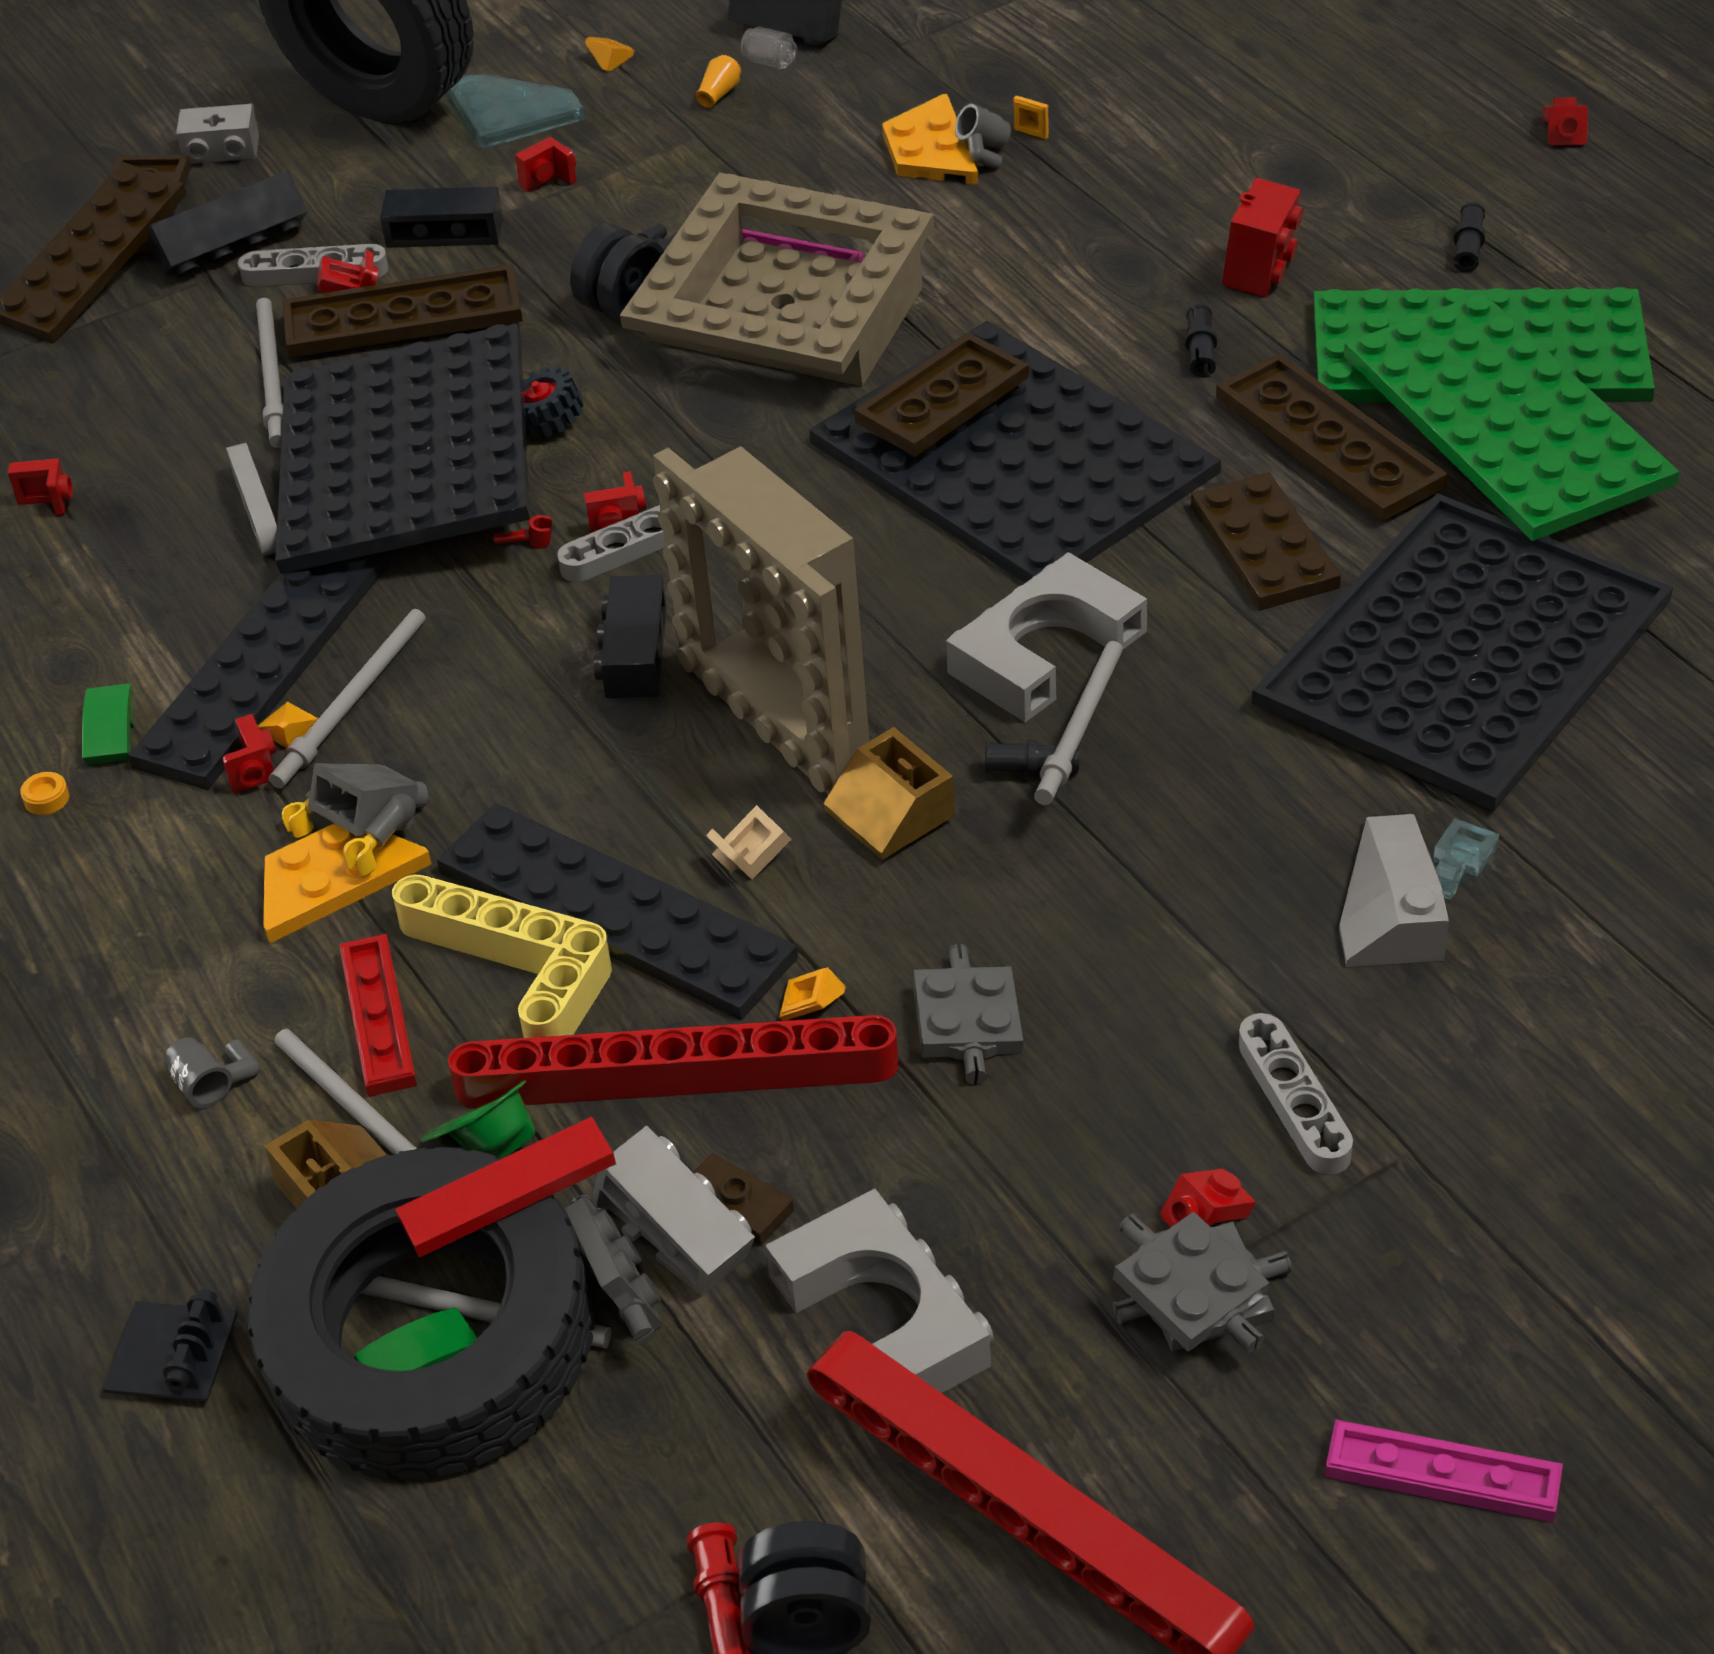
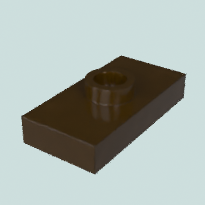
(753, 1199)

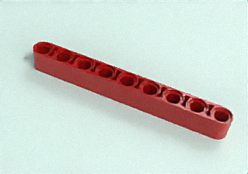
(677, 1061)
(1028, 1500)

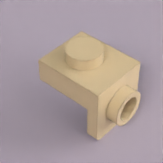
(750, 843)

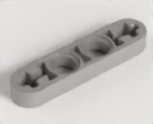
(274, 269)
(253, 497)
(579, 558)
(1300, 1090)

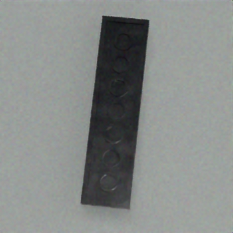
(254, 668)
(644, 919)

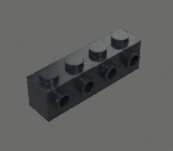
(226, 224)

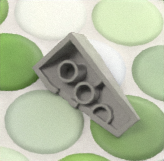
(1393, 898)

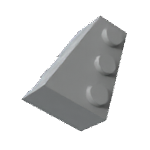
(673, 1211)

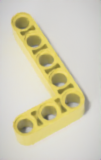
(561, 949)

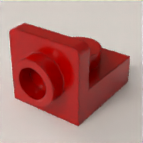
(544, 163)

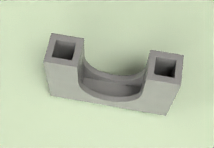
(1061, 595)
(872, 1244)

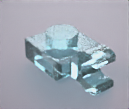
(1460, 851)

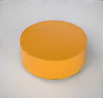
(44, 793)

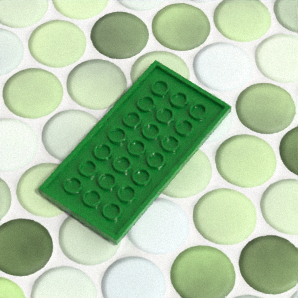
(1587, 330)
(1510, 416)

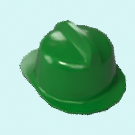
(492, 1128)

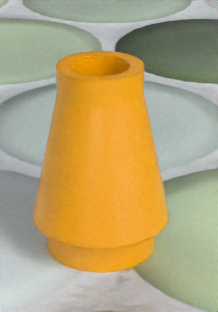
(720, 78)

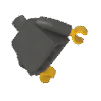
(363, 801)

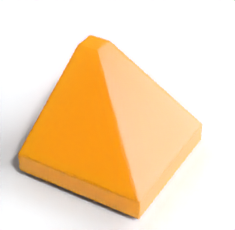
(608, 52)
(1031, 117)
(288, 724)
(810, 993)

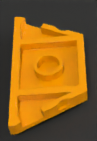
(926, 143)
(314, 881)

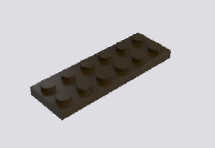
(88, 252)
(401, 311)
(1332, 437)

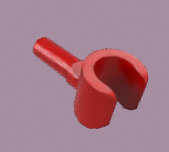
(538, 533)

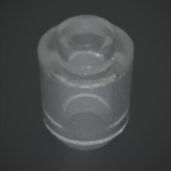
(768, 47)

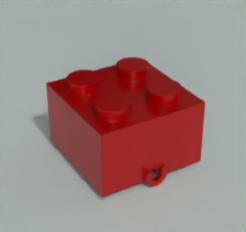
(1262, 237)

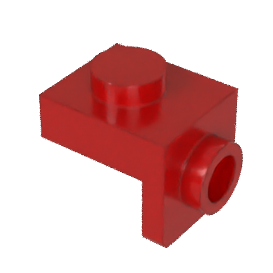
(1566, 122)
(338, 275)
(41, 483)
(614, 504)
(253, 763)
(1211, 1195)

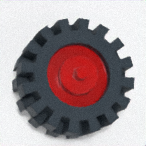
(550, 401)

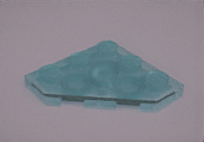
(511, 108)

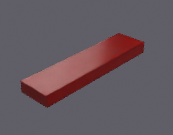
(377, 1015)
(505, 1186)

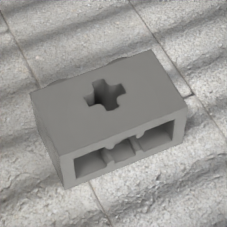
(218, 133)

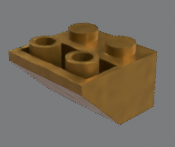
(891, 794)
(316, 1154)

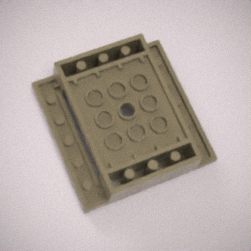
(724, 291)
(800, 650)

